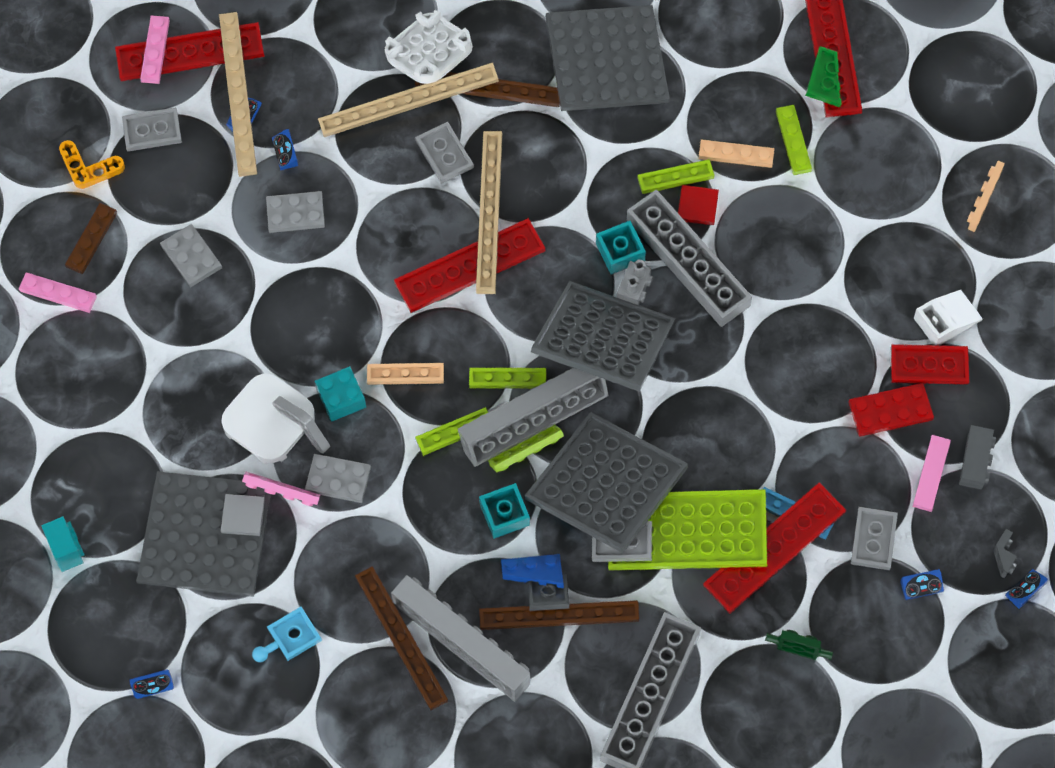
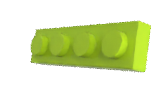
(793, 140)
(676, 176)
(507, 377)
(445, 434)
(522, 450)

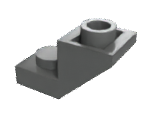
(1004, 558)

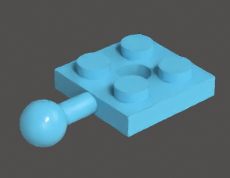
(289, 646)

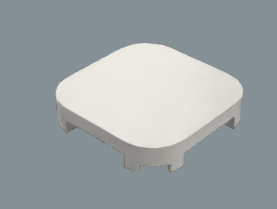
(428, 48)
(258, 424)

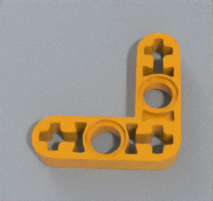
(88, 172)

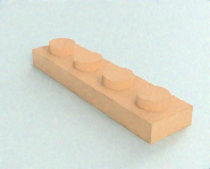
(736, 153)
(987, 189)
(405, 373)

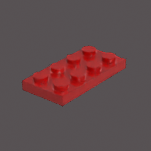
(929, 364)
(891, 409)

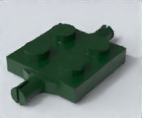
(799, 645)

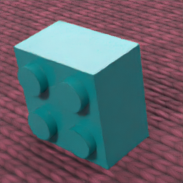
(620, 246)
(340, 394)
(504, 510)
(63, 543)

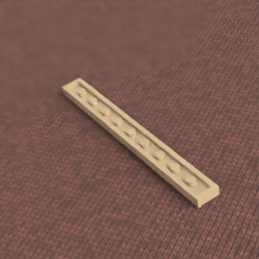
(238, 94)
(408, 100)
(489, 213)

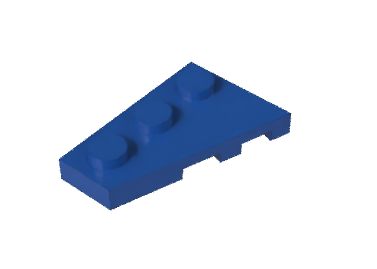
(537, 568)

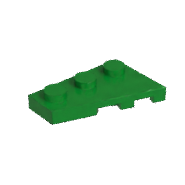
(824, 78)

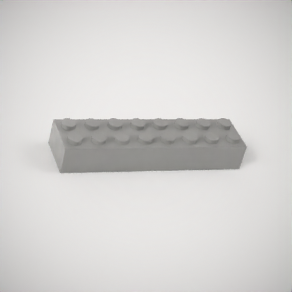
(689, 258)
(530, 414)
(461, 638)
(650, 693)

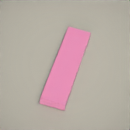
(931, 473)

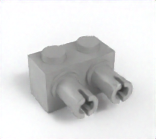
(635, 282)

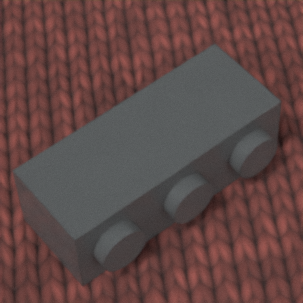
(977, 457)

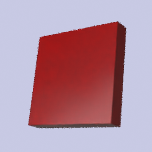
(698, 204)

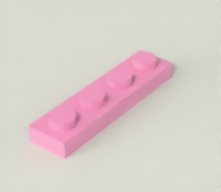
(155, 49)
(57, 292)
(289, 492)

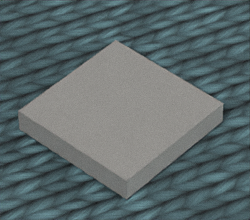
(242, 515)

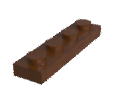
(91, 238)

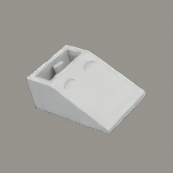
(946, 317)

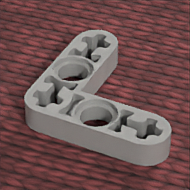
(305, 421)

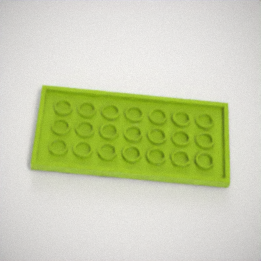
(707, 531)

